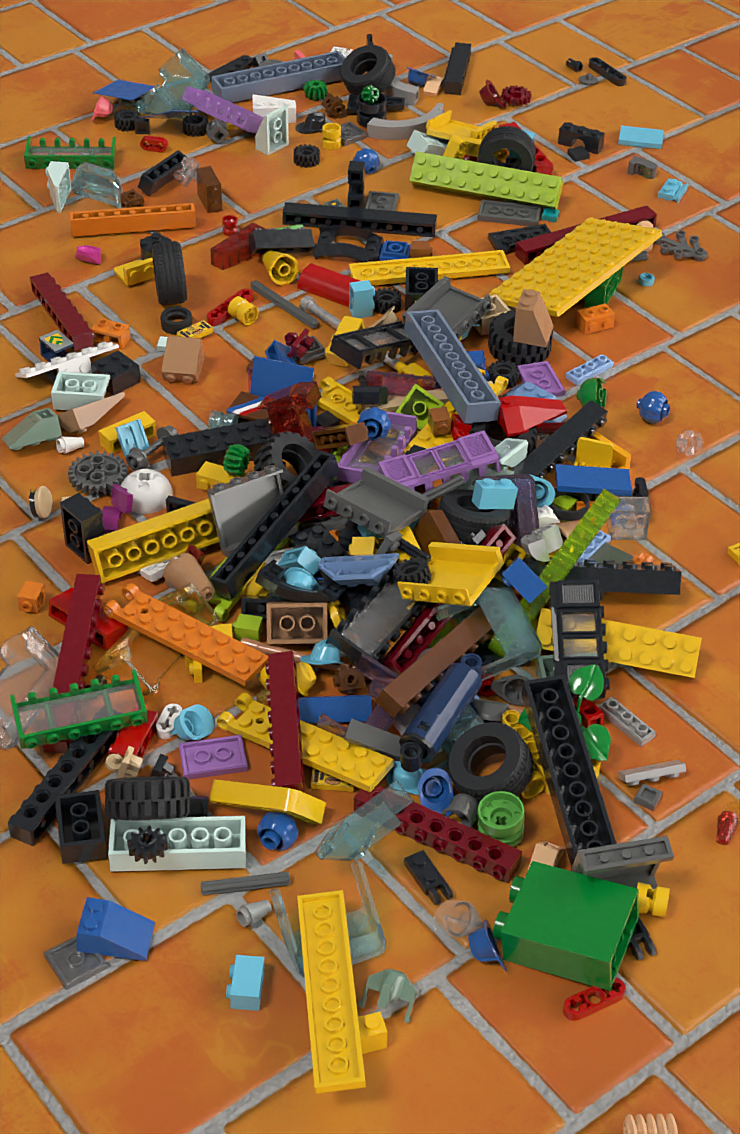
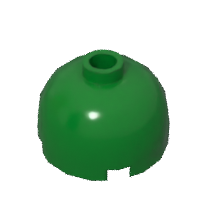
(592, 390)

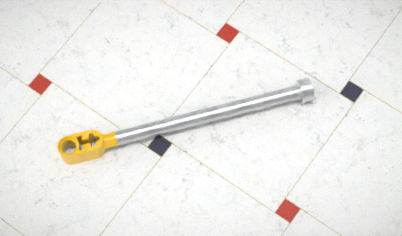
(310, 305)

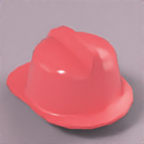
(102, 108)

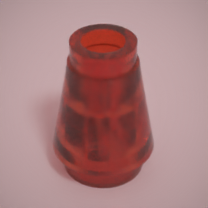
(726, 826)

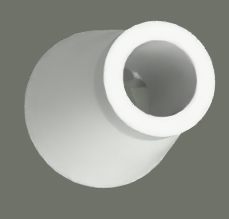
(68, 444)

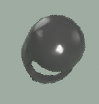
(464, 807)

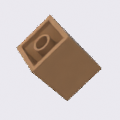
(532, 320)
(182, 359)

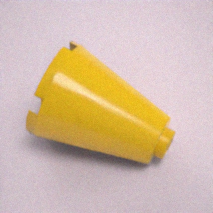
(280, 267)

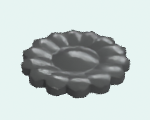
(588, 79)

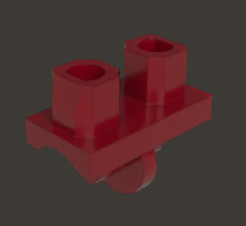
(297, 343)

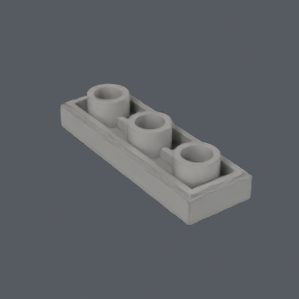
(627, 721)
(652, 772)

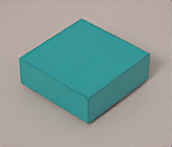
(550, 214)

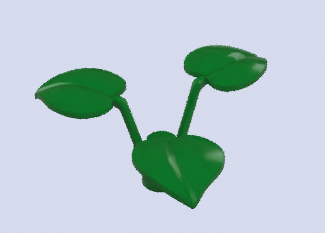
(587, 683)

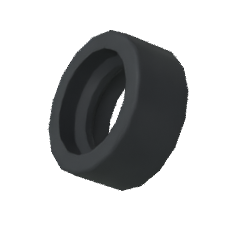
(175, 313)

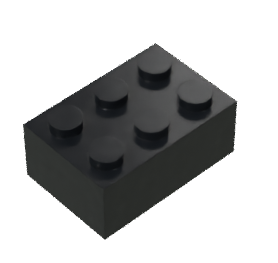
(418, 282)
(80, 523)
(80, 827)

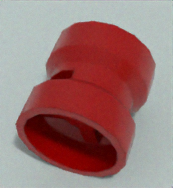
(229, 223)

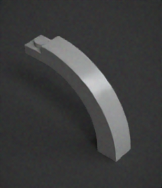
(404, 90)
(401, 129)

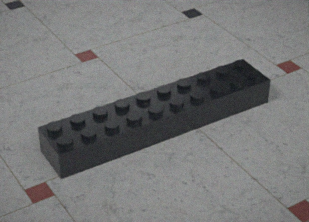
(566, 765)

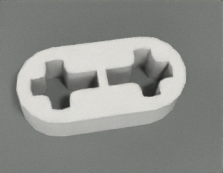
(165, 719)

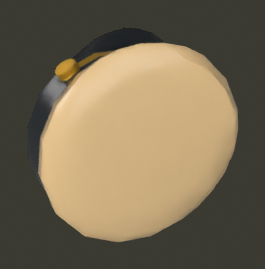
(40, 502)

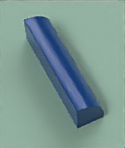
(336, 707)

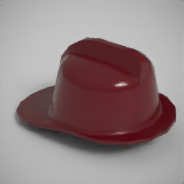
(490, 95)

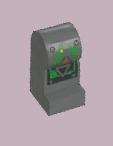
(642, 167)

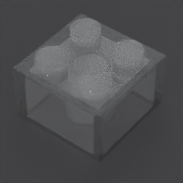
(630, 519)

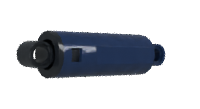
(440, 712)

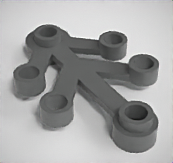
(698, 254)

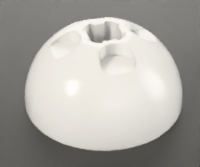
(148, 490)

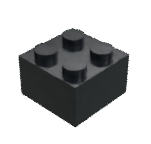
(122, 371)

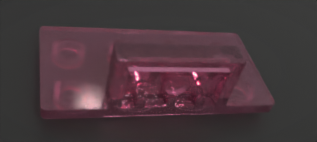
(400, 383)

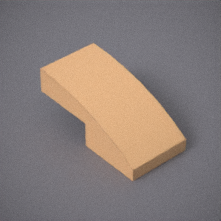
(433, 86)

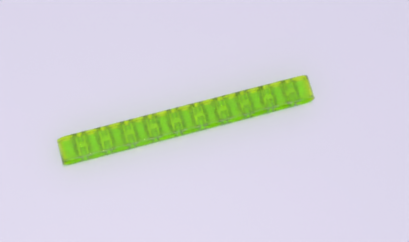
(568, 555)

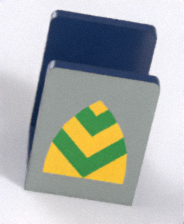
(56, 345)

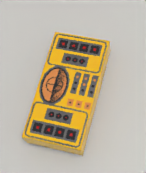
(197, 330)
(327, 782)

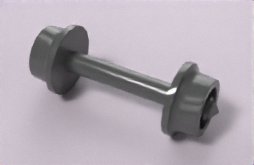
(138, 459)

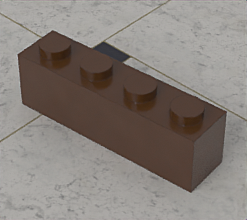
(340, 435)

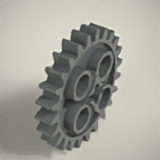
(97, 472)

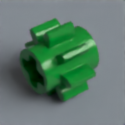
(370, 94)

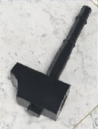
(368, 394)

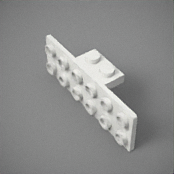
(73, 362)

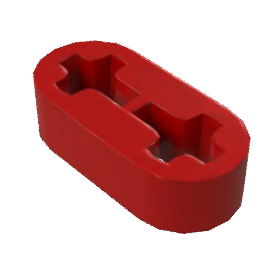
(154, 145)

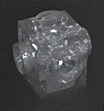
(694, 439)

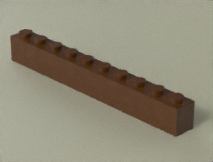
(434, 663)

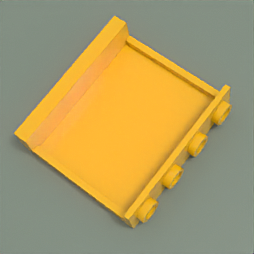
(444, 127)
(457, 574)

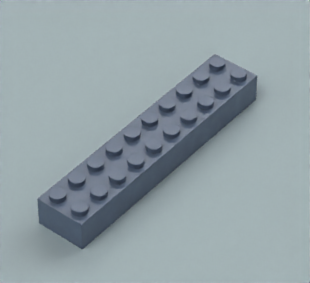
(278, 77)
(452, 366)

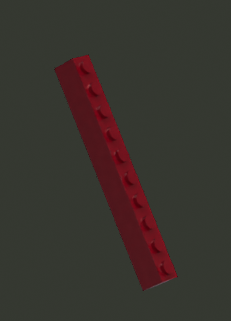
(533, 247)
(426, 625)
(77, 641)

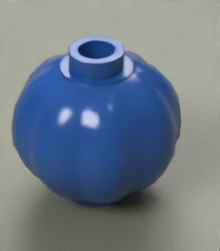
(369, 157)
(653, 407)
(376, 423)
(275, 828)

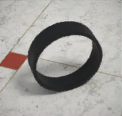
(570, 515)

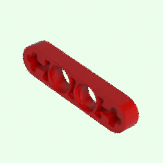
(218, 315)

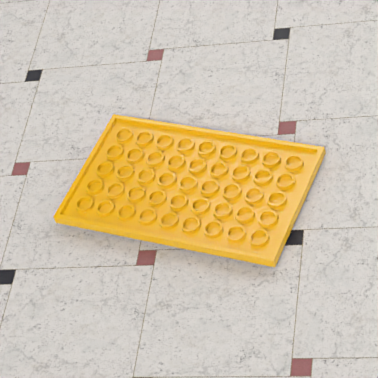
(578, 263)

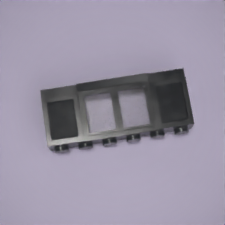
(578, 628)

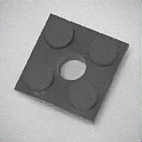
(315, 352)

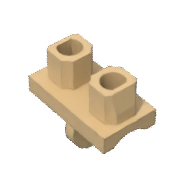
(125, 767)

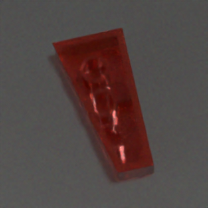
(233, 249)

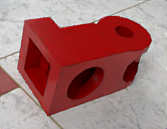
(589, 713)

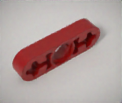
(589, 1008)

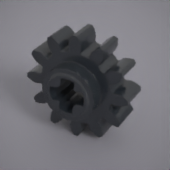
(147, 844)

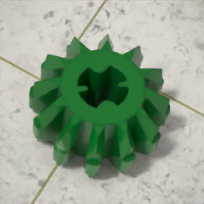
(315, 90)
(236, 459)

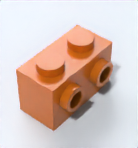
(595, 318)
(111, 332)

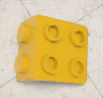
(135, 271)
(593, 453)

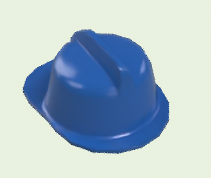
(417, 77)
(435, 790)
(484, 945)

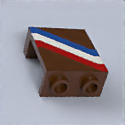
(247, 407)

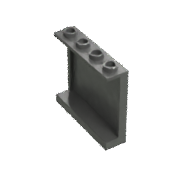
(456, 306)
(378, 503)
(242, 504)
(625, 862)

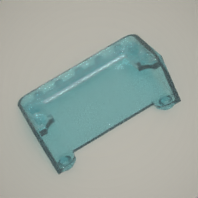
(178, 73)

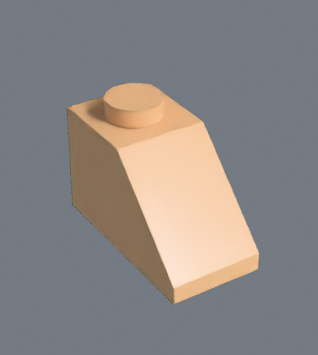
(547, 853)

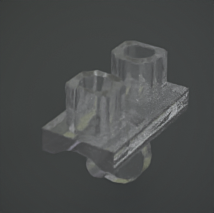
(188, 171)

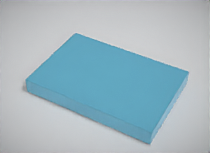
(641, 137)

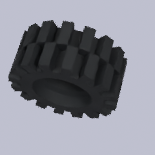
(125, 119)
(195, 125)
(306, 155)
(386, 299)
(505, 370)
(412, 571)

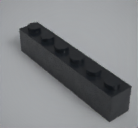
(457, 68)

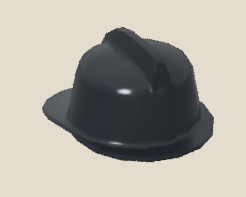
(312, 123)

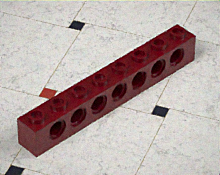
(453, 838)

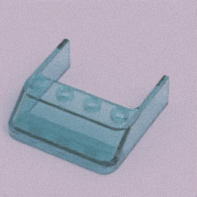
(509, 625)
(364, 826)
(363, 925)

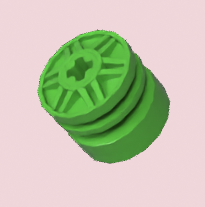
(502, 817)

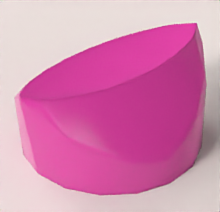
(89, 254)

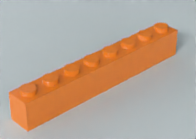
(132, 219)

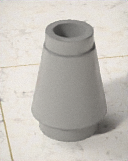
(253, 912)

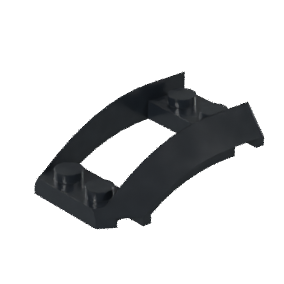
(327, 246)
(273, 579)

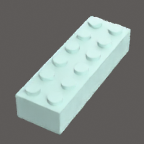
(191, 843)

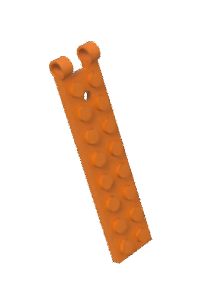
(187, 635)

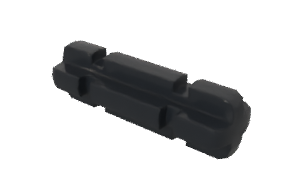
(412, 550)

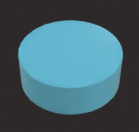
(646, 279)

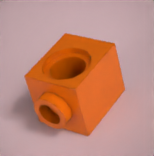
(31, 597)

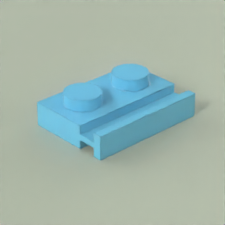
(673, 190)
(132, 435)

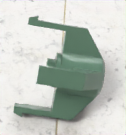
(391, 985)

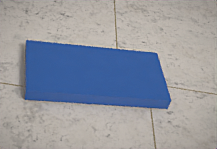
(592, 480)

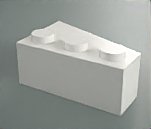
(263, 105)

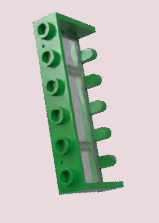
(40, 156)
(79, 711)

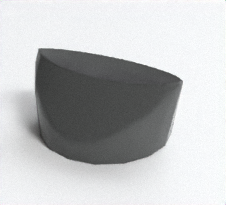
(490, 710)

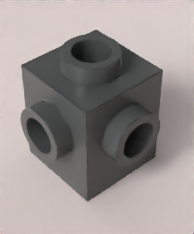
(217, 130)

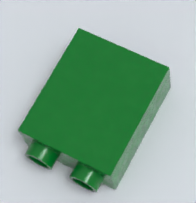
(568, 924)

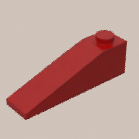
(522, 412)

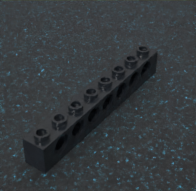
(64, 778)

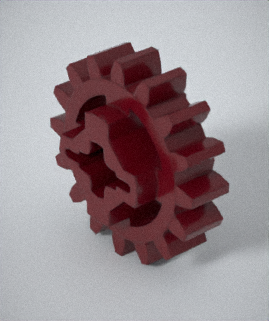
(516, 95)

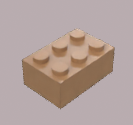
(296, 622)

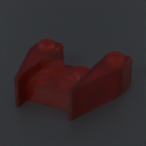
(289, 412)

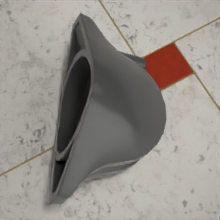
(510, 688)

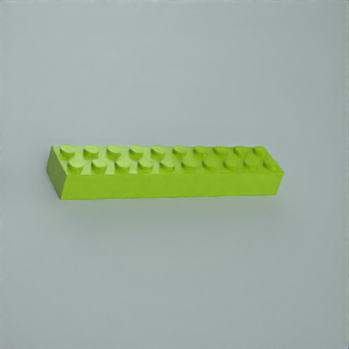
(486, 180)

